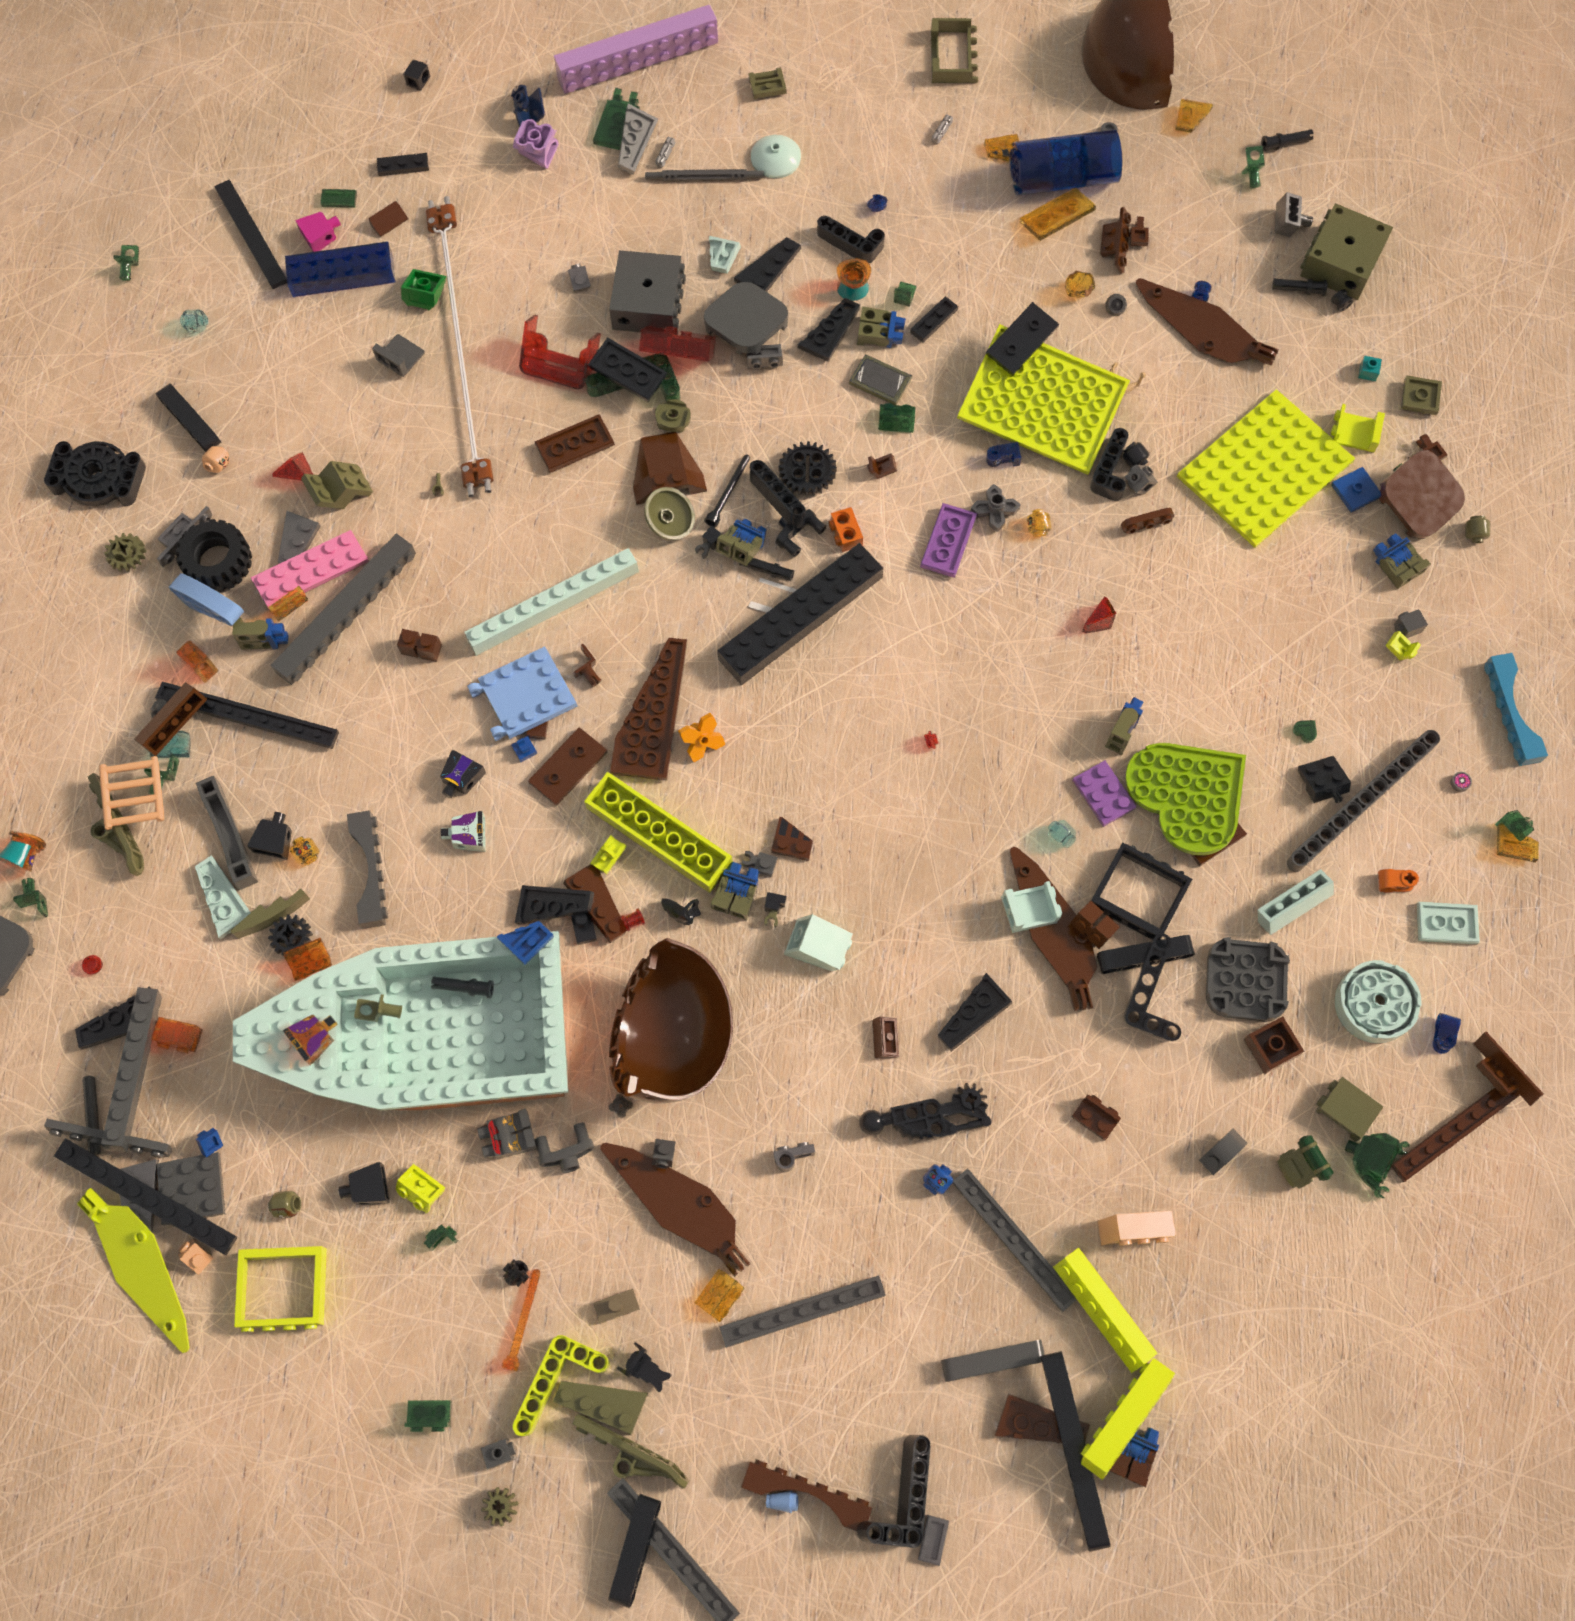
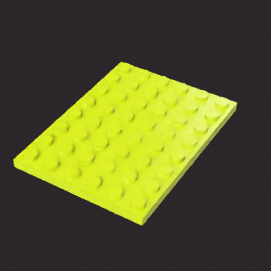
(1048, 405)
(1265, 468)

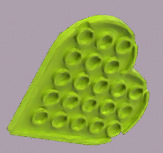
(1191, 791)

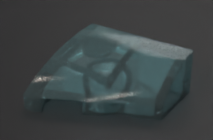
(178, 745)

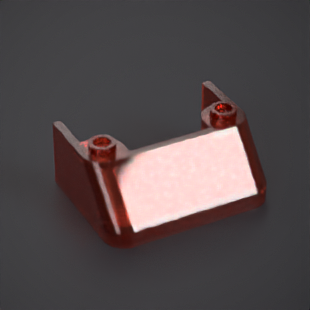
(551, 365)

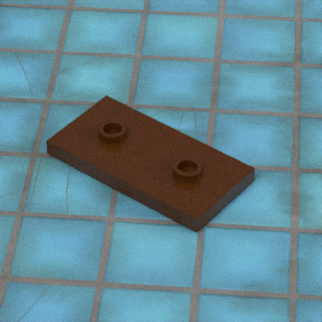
(574, 443)
(567, 766)

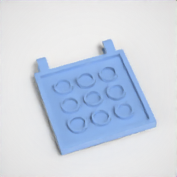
(525, 693)

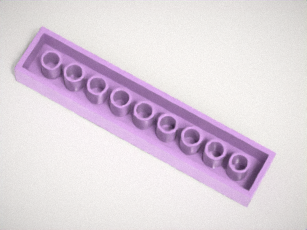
(636, 49)

